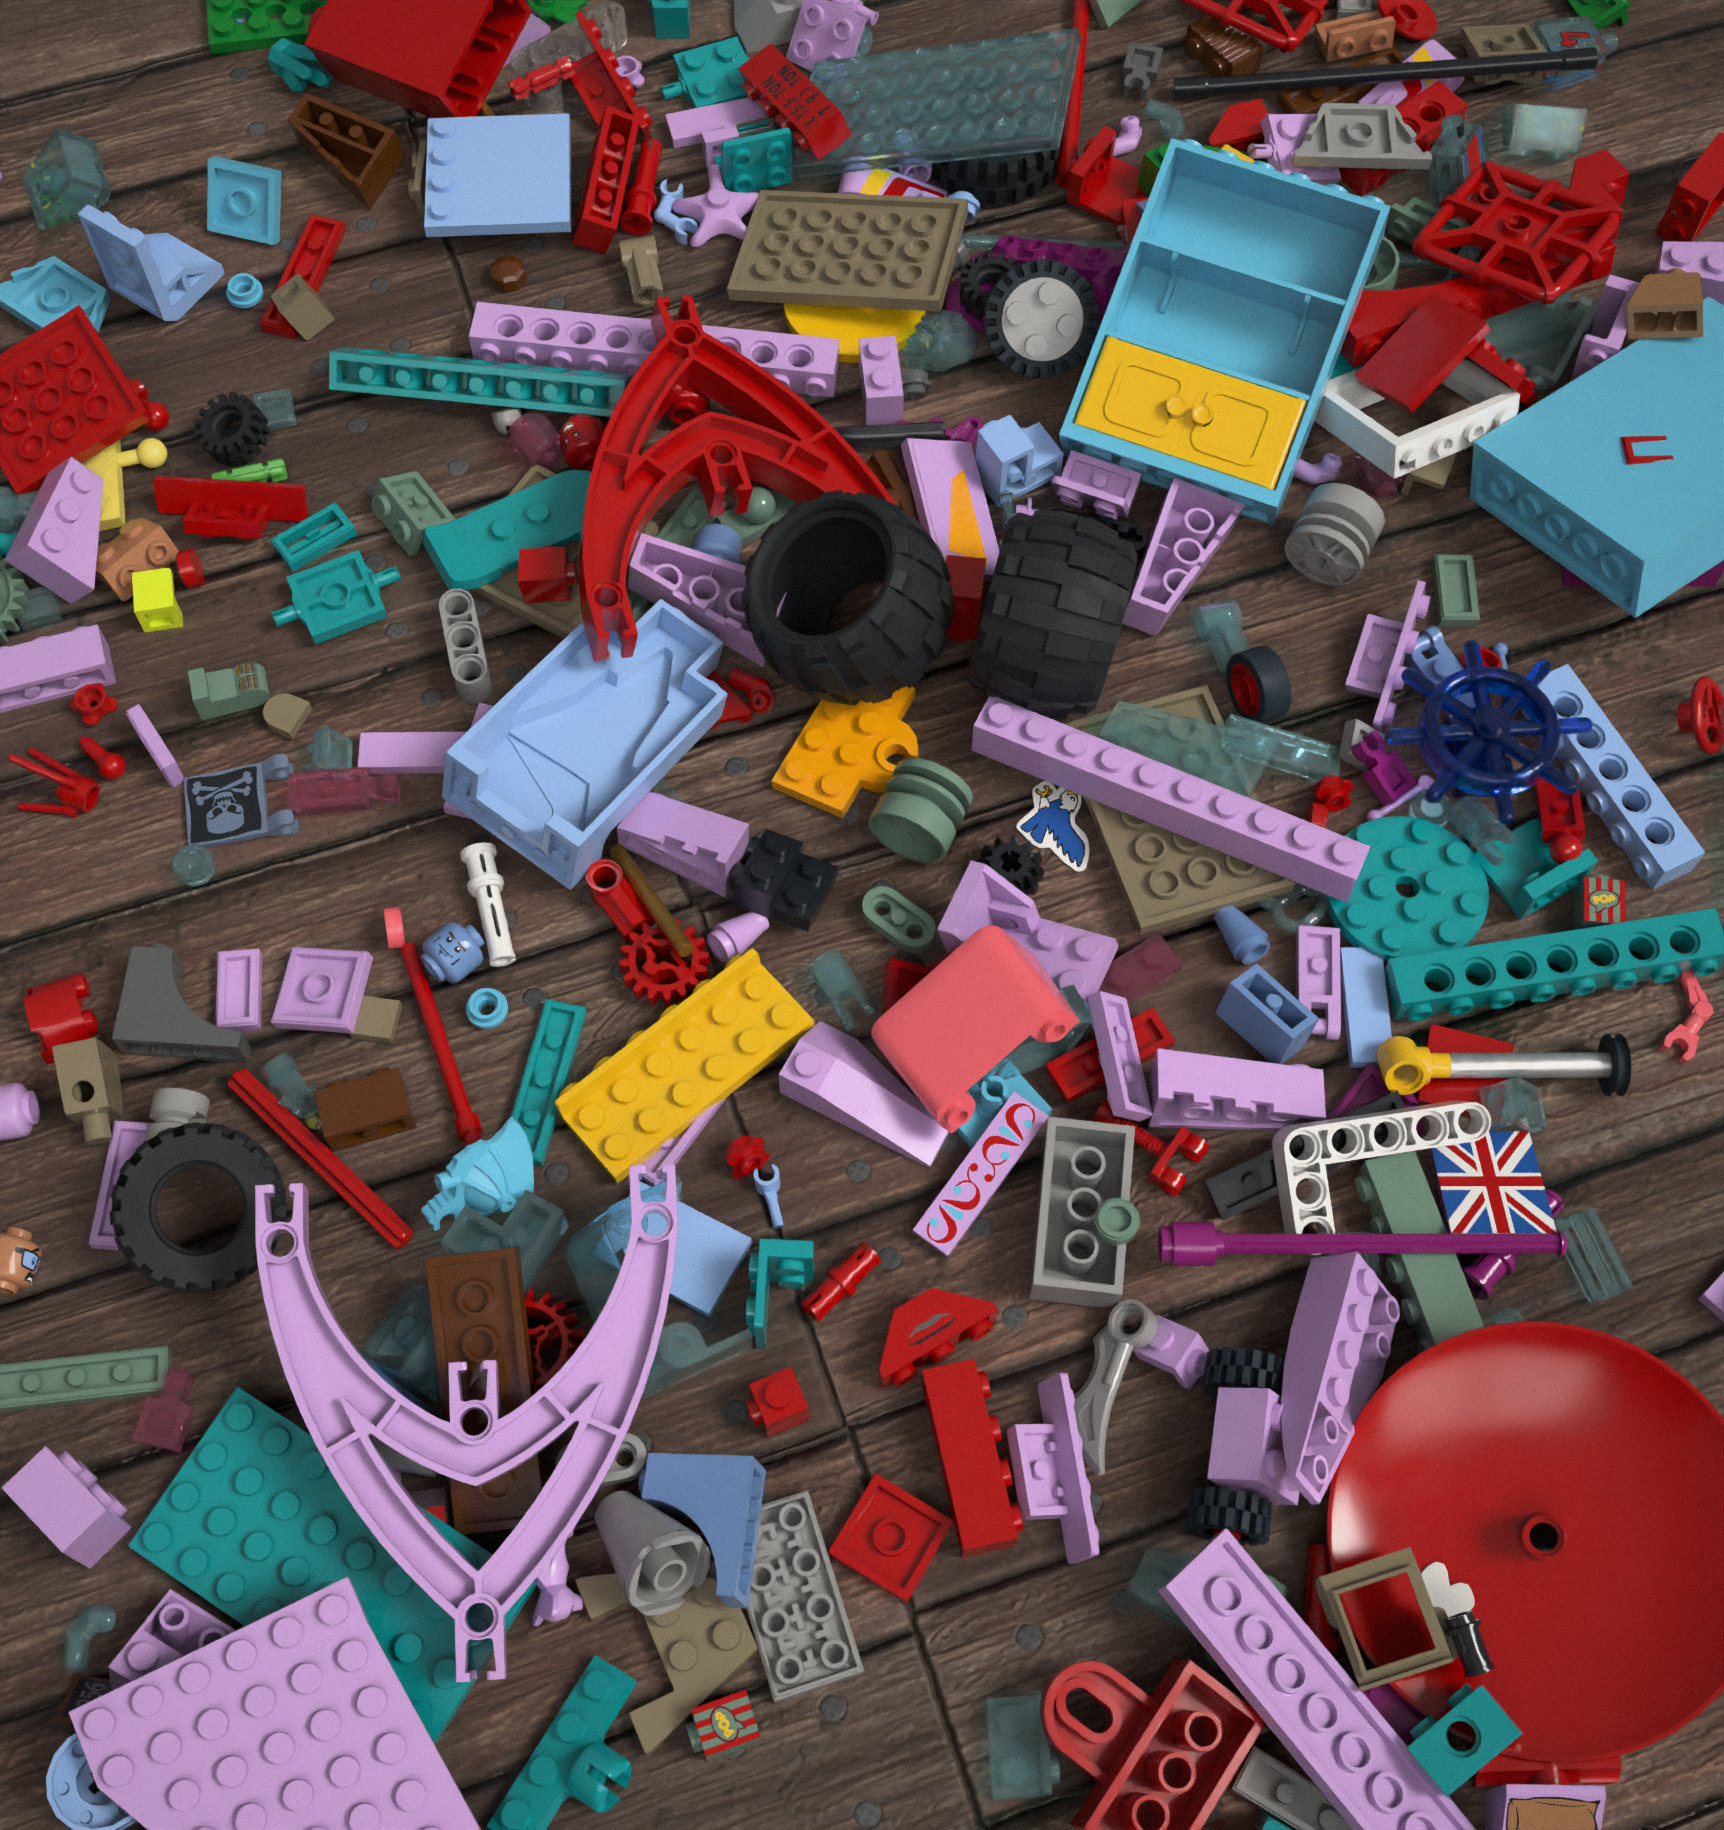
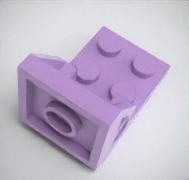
(1062, 950)

